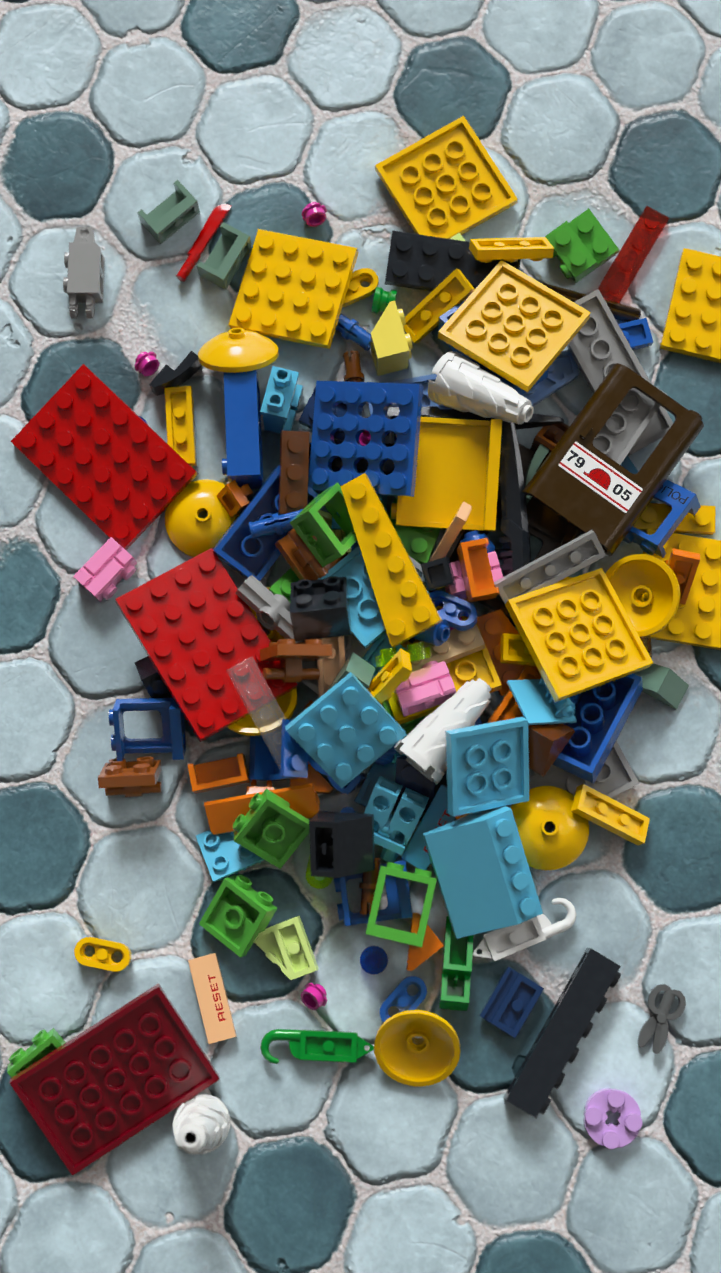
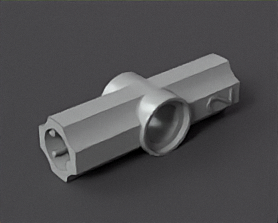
(270, 609)

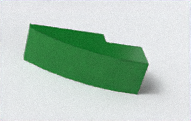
(455, 970)

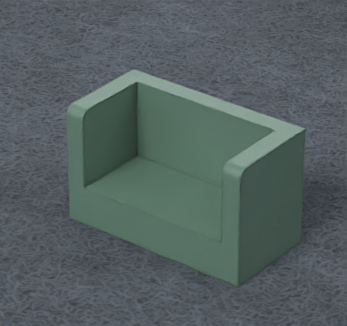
(170, 214)
(225, 256)

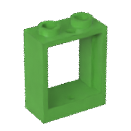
(310, 523)
(395, 934)

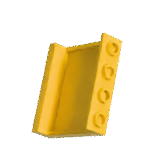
(454, 466)

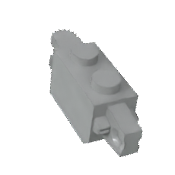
(85, 272)

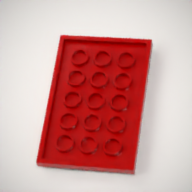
(104, 457)
(195, 633)

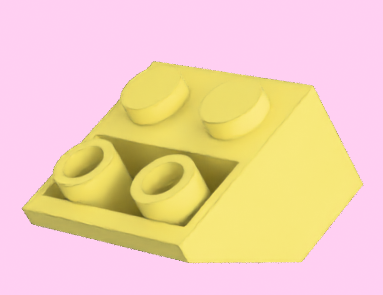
(389, 342)

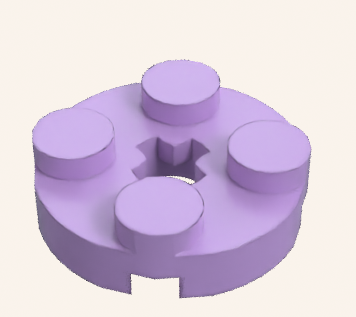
(628, 1122)

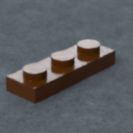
(293, 471)

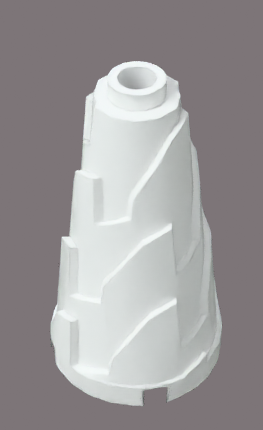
(469, 388)
(427, 741)
(201, 1124)

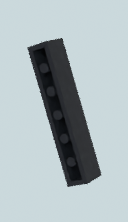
(562, 1032)

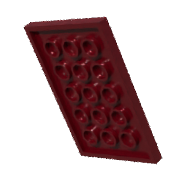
(114, 1079)

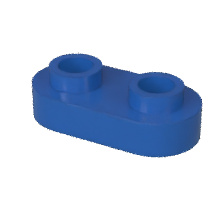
(454, 609)
(401, 999)

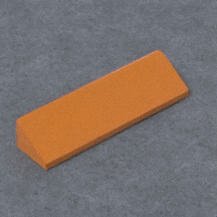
(224, 812)

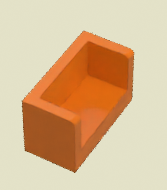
(476, 570)
(218, 774)

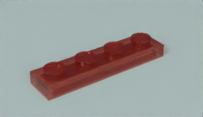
(632, 255)

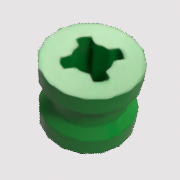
(382, 299)

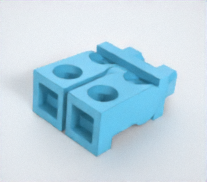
(281, 400)
(389, 829)

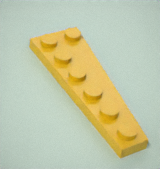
(395, 582)

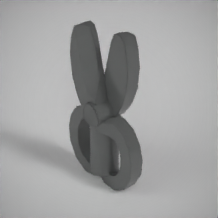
(658, 1022)

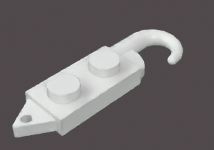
(514, 938)

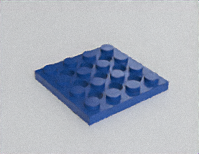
(405, 426)

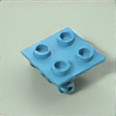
(538, 704)
(224, 855)

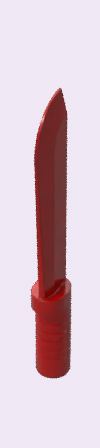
(206, 234)

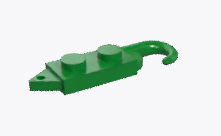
(317, 1045)

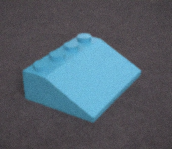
(482, 872)

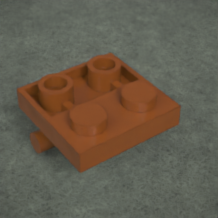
(301, 558)
(291, 659)
(131, 777)

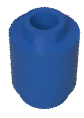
(435, 635)

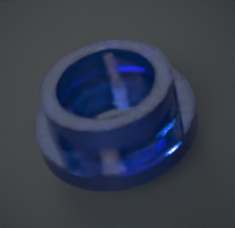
(373, 960)

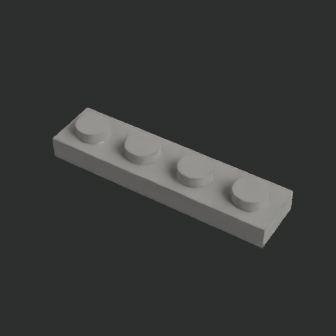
(551, 567)

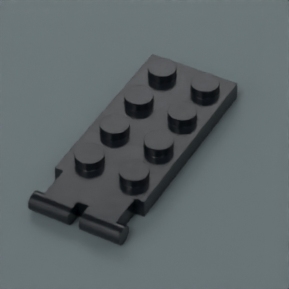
(426, 261)

